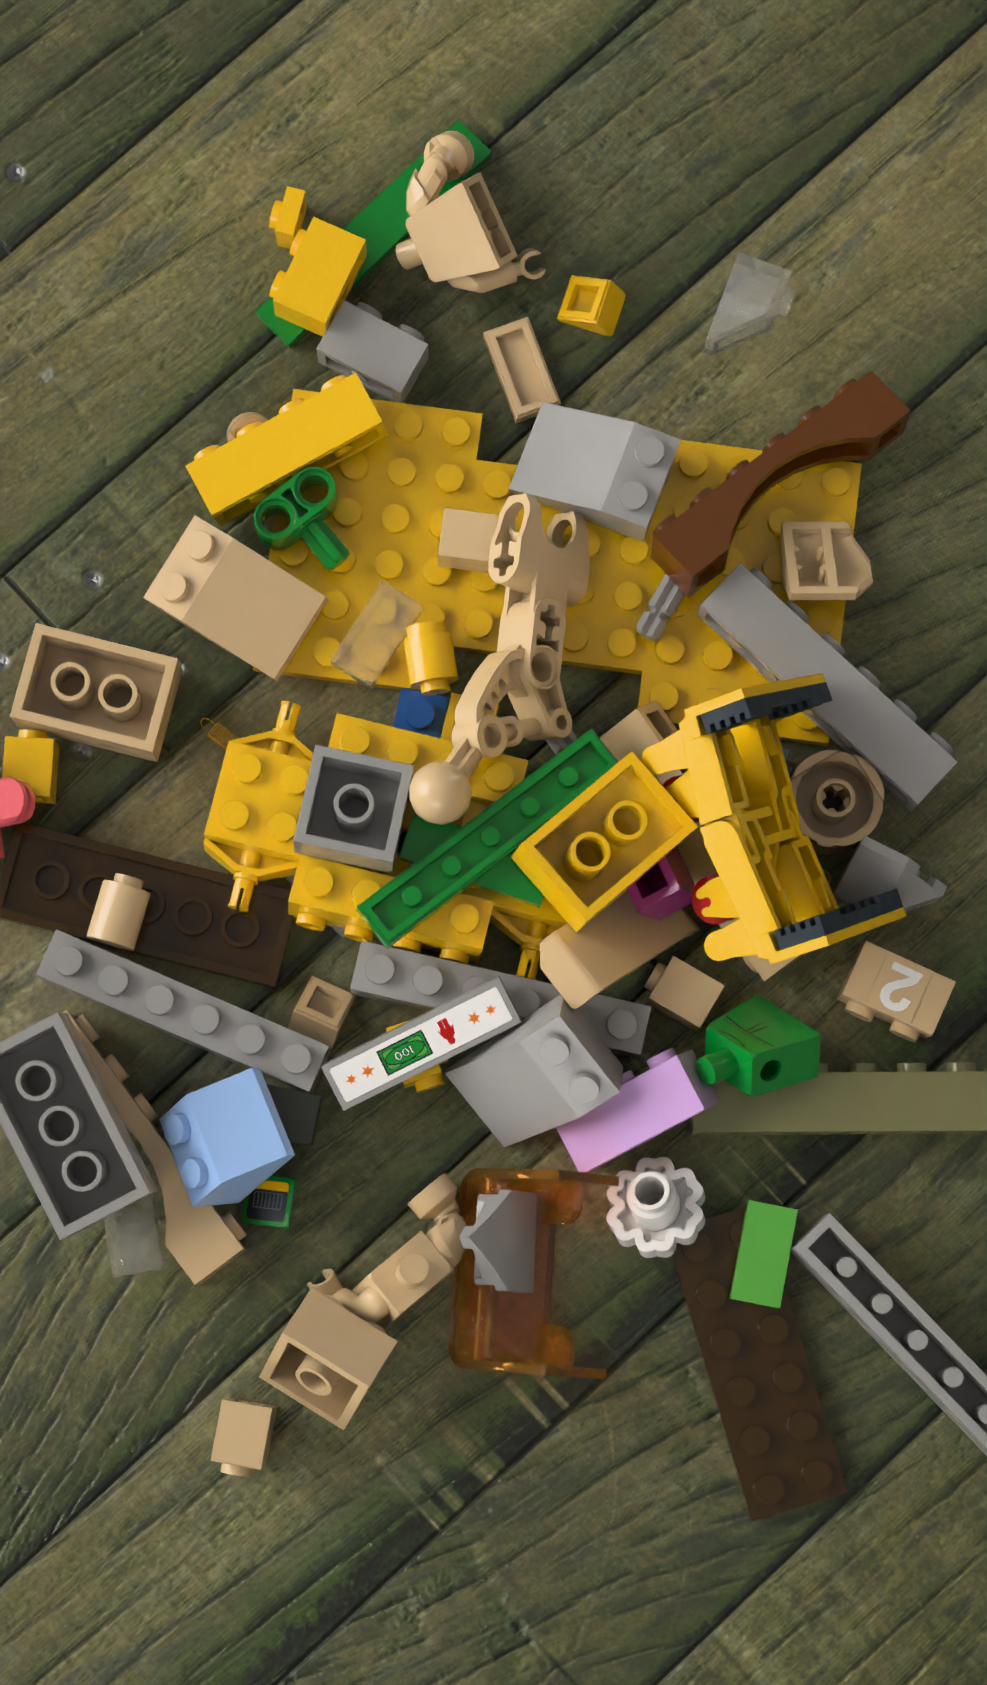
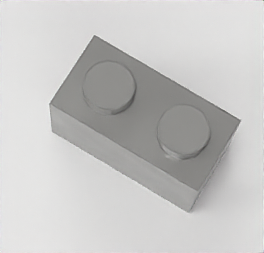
(380, 353)

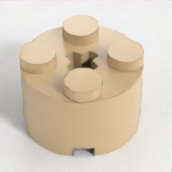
(855, 784)

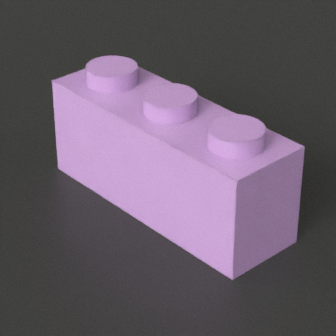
(640, 1111)

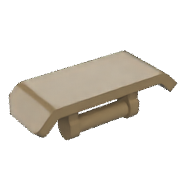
(608, 948)

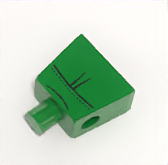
(759, 1049)

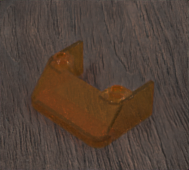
(508, 1328)

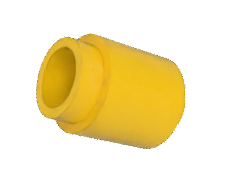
(430, 657)

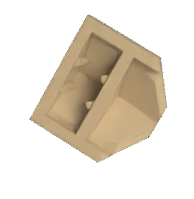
(822, 562)

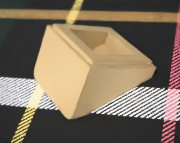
(321, 1011)

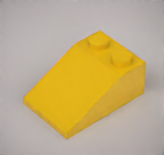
(603, 841)

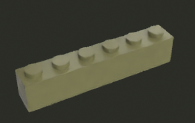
(856, 1104)

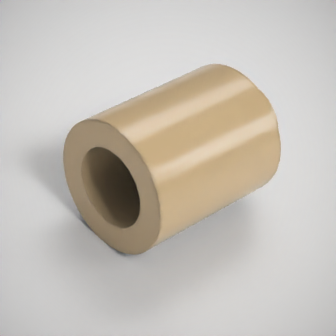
(119, 912)

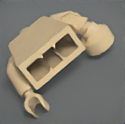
(461, 231)
(413, 1267)

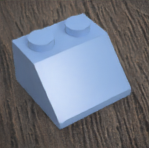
(226, 1139)

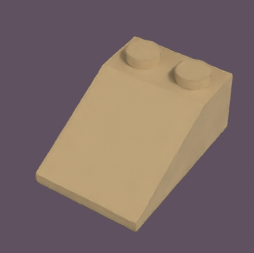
(235, 598)

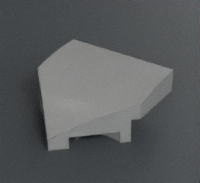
(504, 1240)

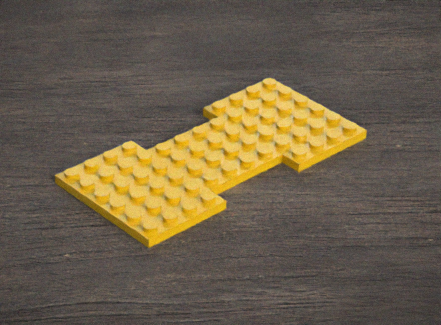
(392, 526)

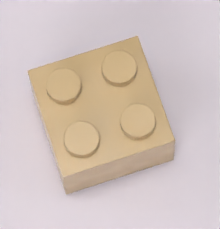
(327, 1358)

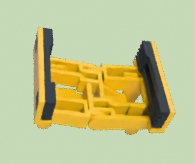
(753, 827)

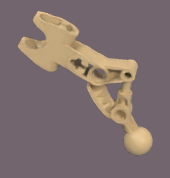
(539, 586)

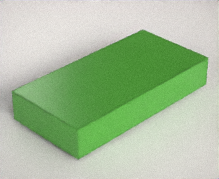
(763, 1254)

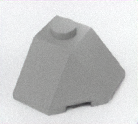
(879, 869)

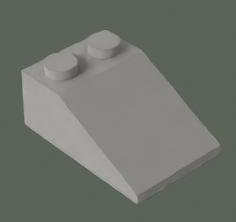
(596, 467)
(538, 1073)

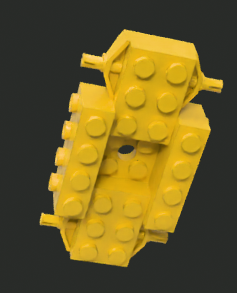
(258, 815)

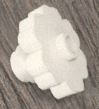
(656, 1207)

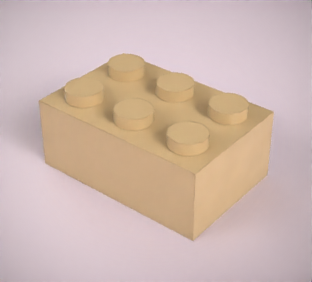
(96, 692)

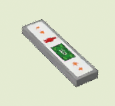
(421, 1043)

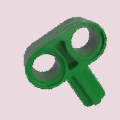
(305, 517)

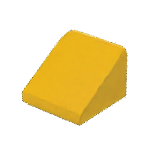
(592, 304)

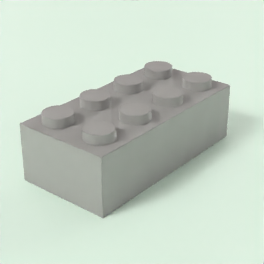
(67, 1128)

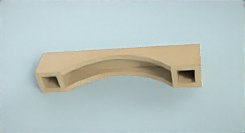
(194, 1235)

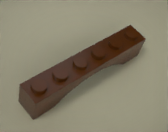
(850, 427)

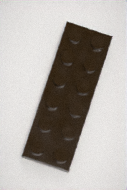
(55, 882)
(757, 1379)

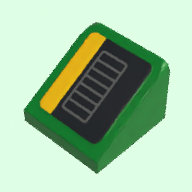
(270, 1203)

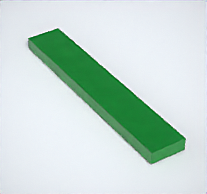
(381, 226)
(484, 840)

